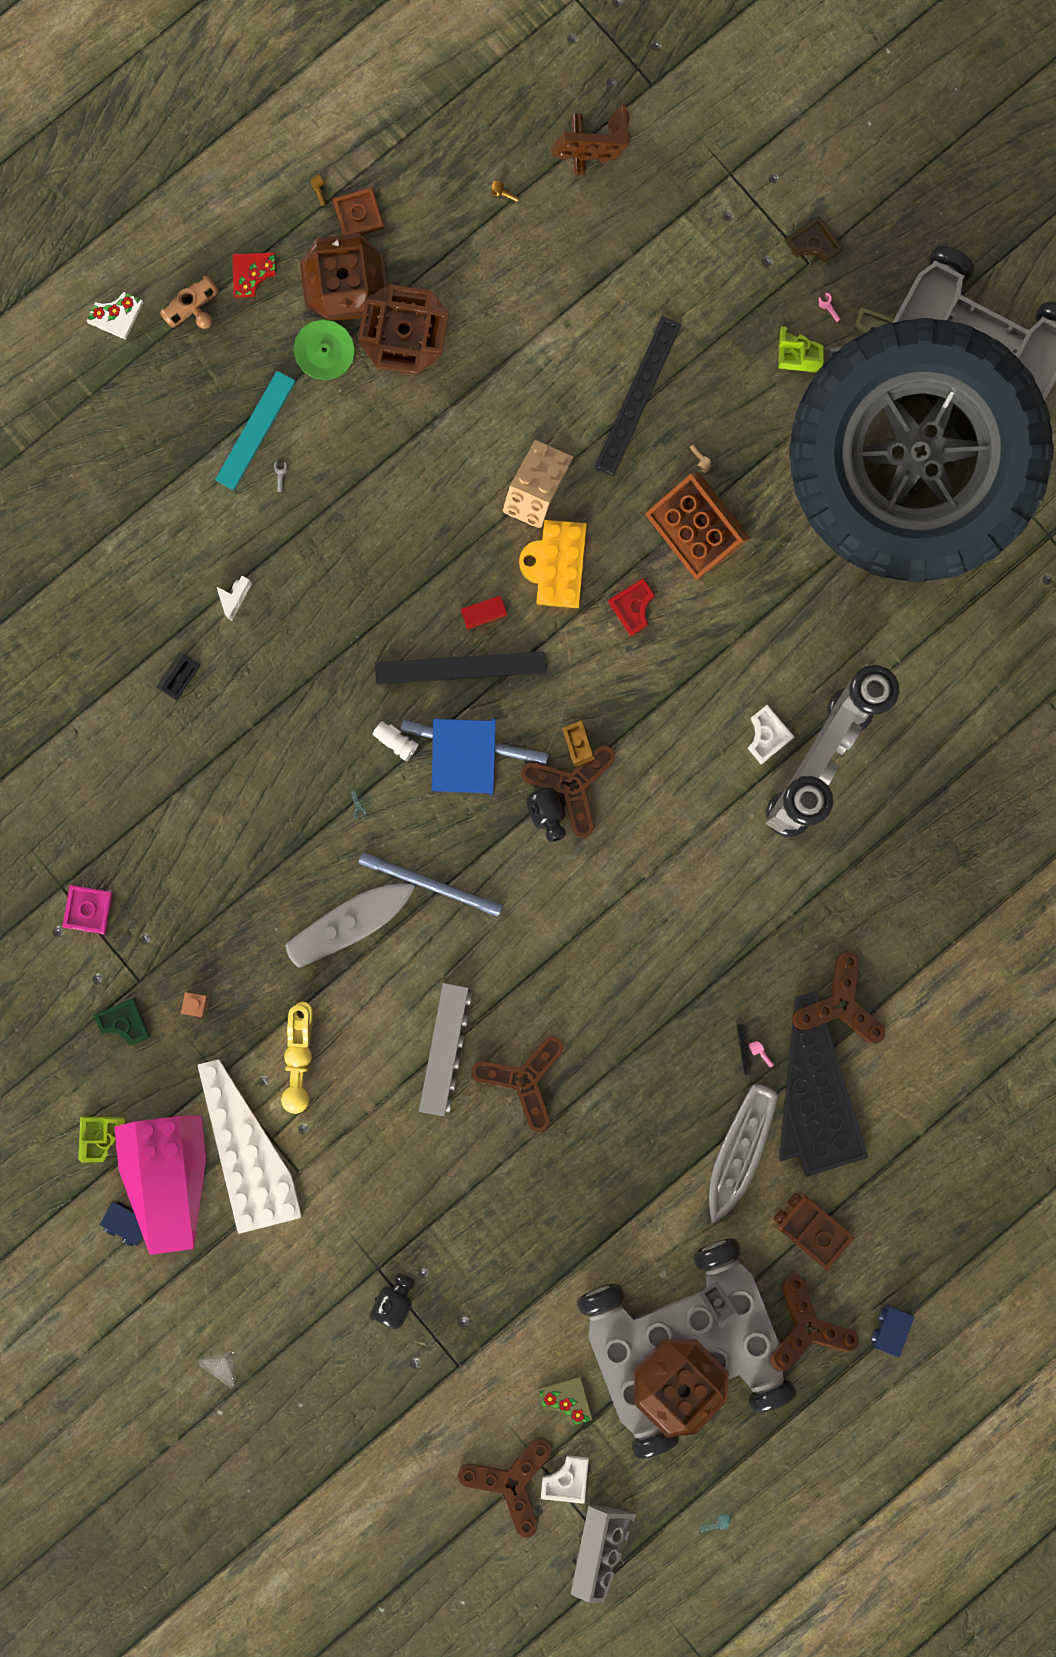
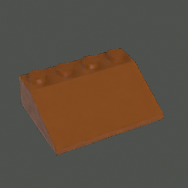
(697, 525)

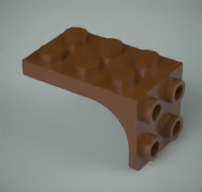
(596, 146)
(812, 1230)

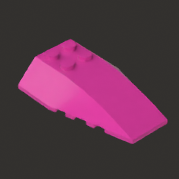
(164, 1177)

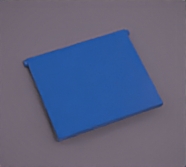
(463, 755)

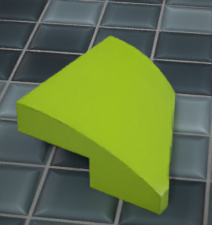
(799, 353)
(96, 1137)

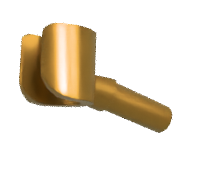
(316, 183)
(497, 190)

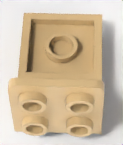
(536, 483)

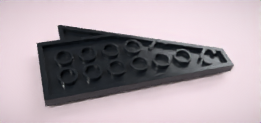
(817, 1106)

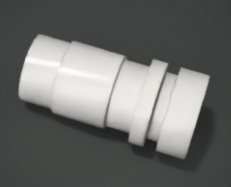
(393, 739)

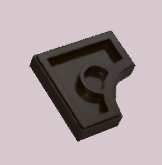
(814, 240)

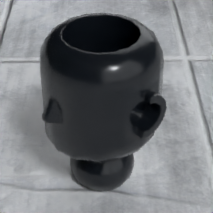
(547, 812)
(393, 1303)

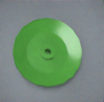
(324, 349)

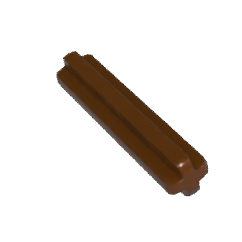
(577, 126)

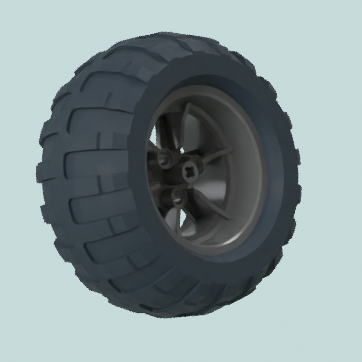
(1010, 447)

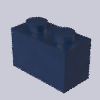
(123, 1222)
(892, 1330)

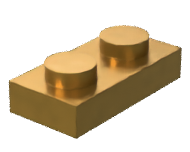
(578, 743)

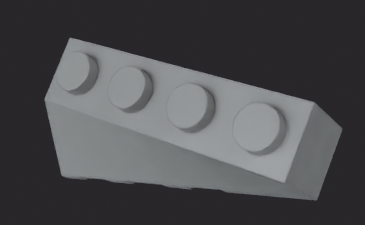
(599, 1551)

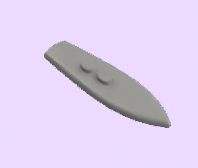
(348, 923)
(741, 1151)

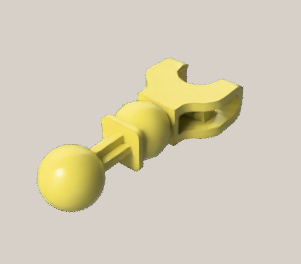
(298, 1057)

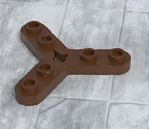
(576, 801)
(844, 989)
(530, 1094)
(802, 1314)
(495, 1481)

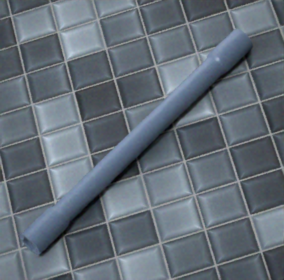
(529, 755)
(378, 864)

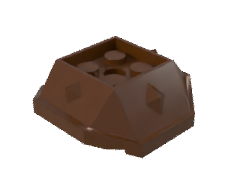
(326, 260)
(399, 308)
(668, 1368)

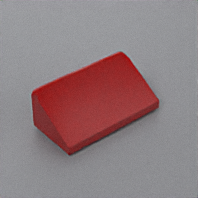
(483, 612)

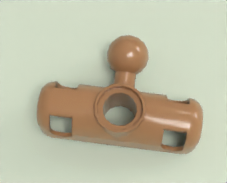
(184, 310)

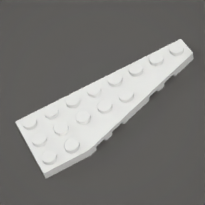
(254, 1173)

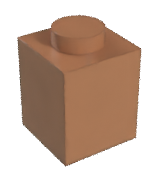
(195, 1004)

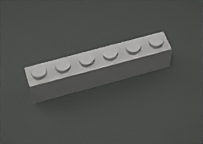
(444, 1048)

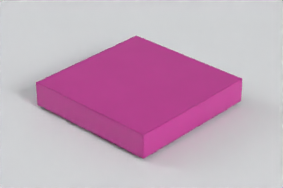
(87, 909)

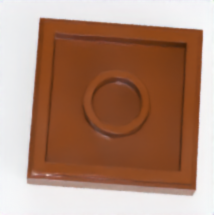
(358, 212)

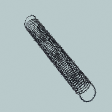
(743, 1048)

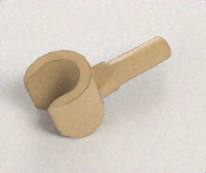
(704, 464)

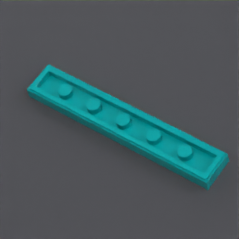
(255, 430)

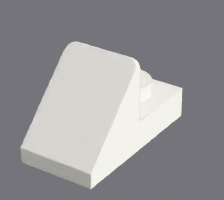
(232, 601)

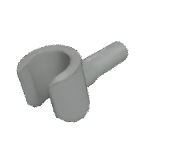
(280, 475)

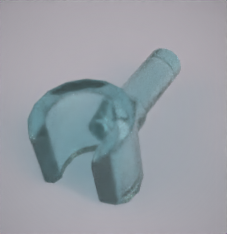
(357, 804)
(723, 1523)

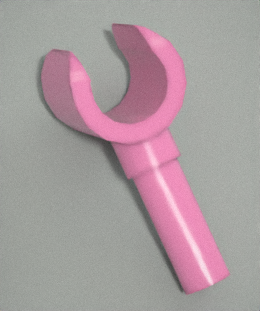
(827, 305)
(756, 1048)

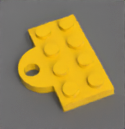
(557, 563)

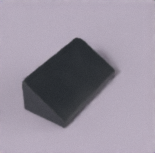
(178, 676)

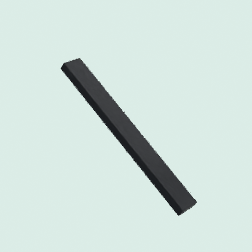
(638, 396)
(460, 667)

